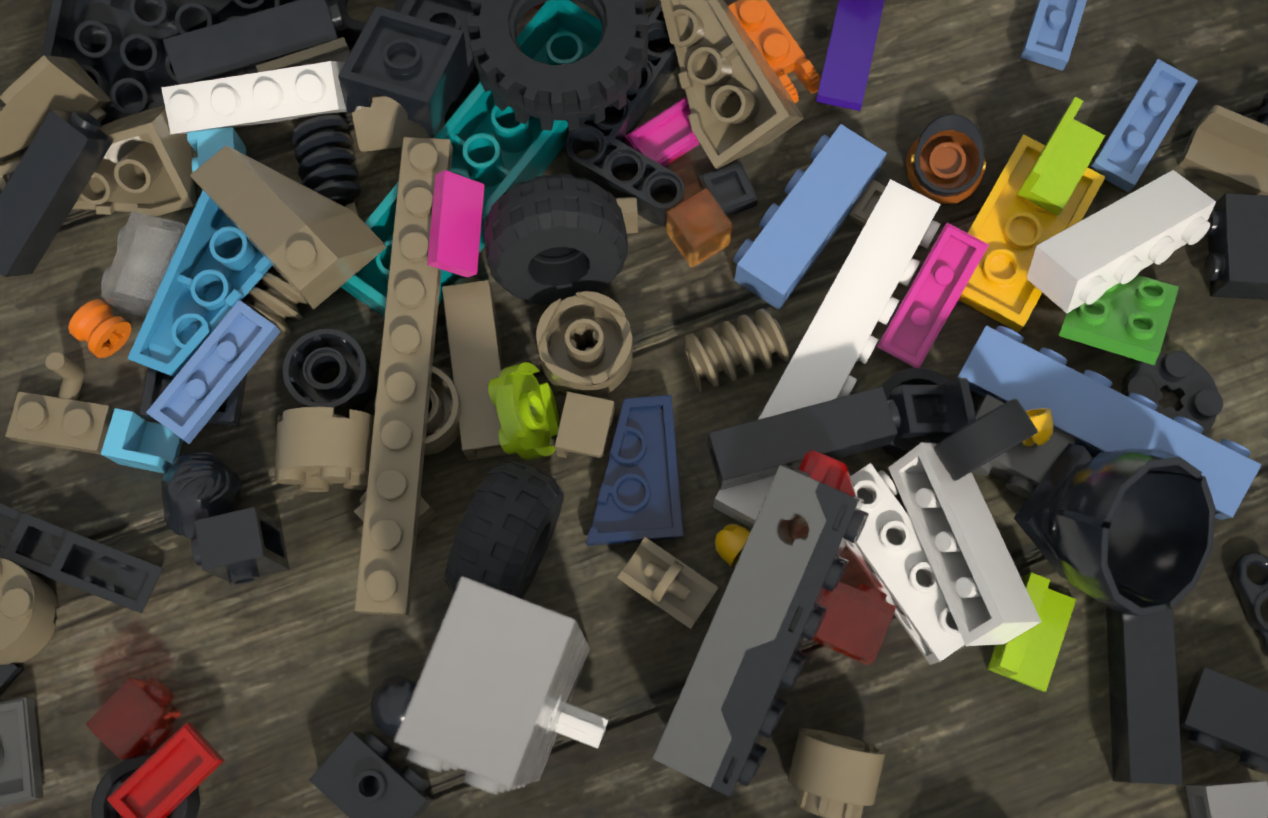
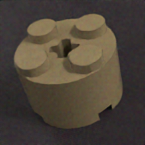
(573, 323)
(323, 448)
(25, 613)

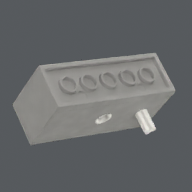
(498, 691)

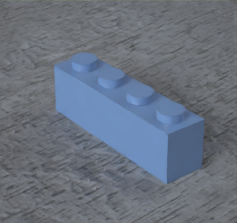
(808, 216)

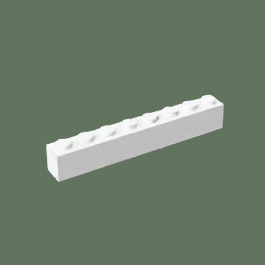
(845, 321)

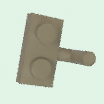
(60, 420)

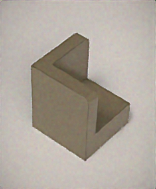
(584, 425)

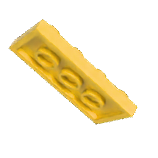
(1013, 231)

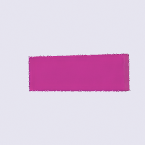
(932, 295)

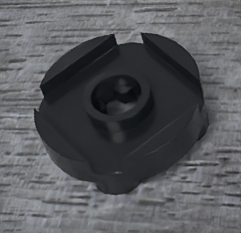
(1185, 378)

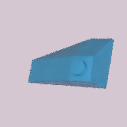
(201, 285)

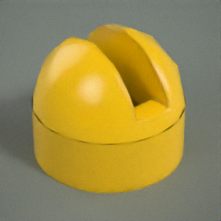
(1044, 424)
(730, 542)

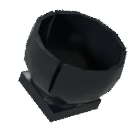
(1123, 526)

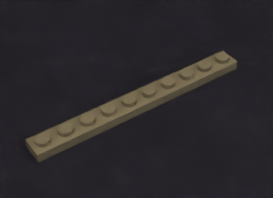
(402, 389)

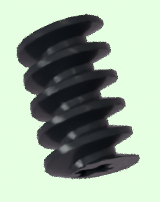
(326, 158)

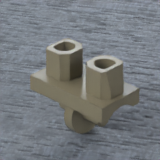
(668, 583)

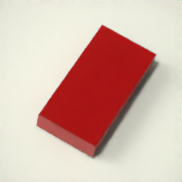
(167, 776)

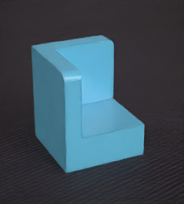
(140, 443)

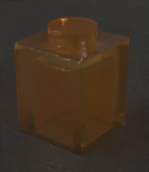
(699, 227)

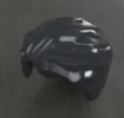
(197, 489)

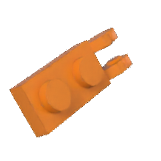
(776, 44)

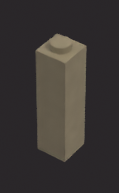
(474, 361)

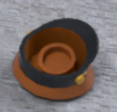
(947, 160)

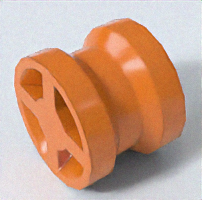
(99, 328)

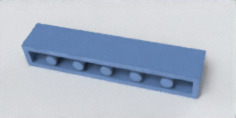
(1101, 416)

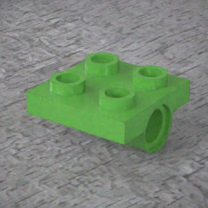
(1125, 319)

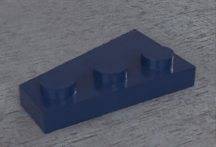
(641, 477)

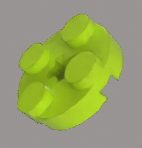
(524, 411)

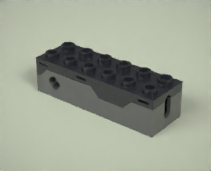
(762, 625)

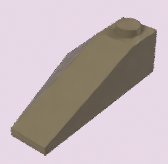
(727, 81)
(45, 86)
(140, 172)
(295, 228)

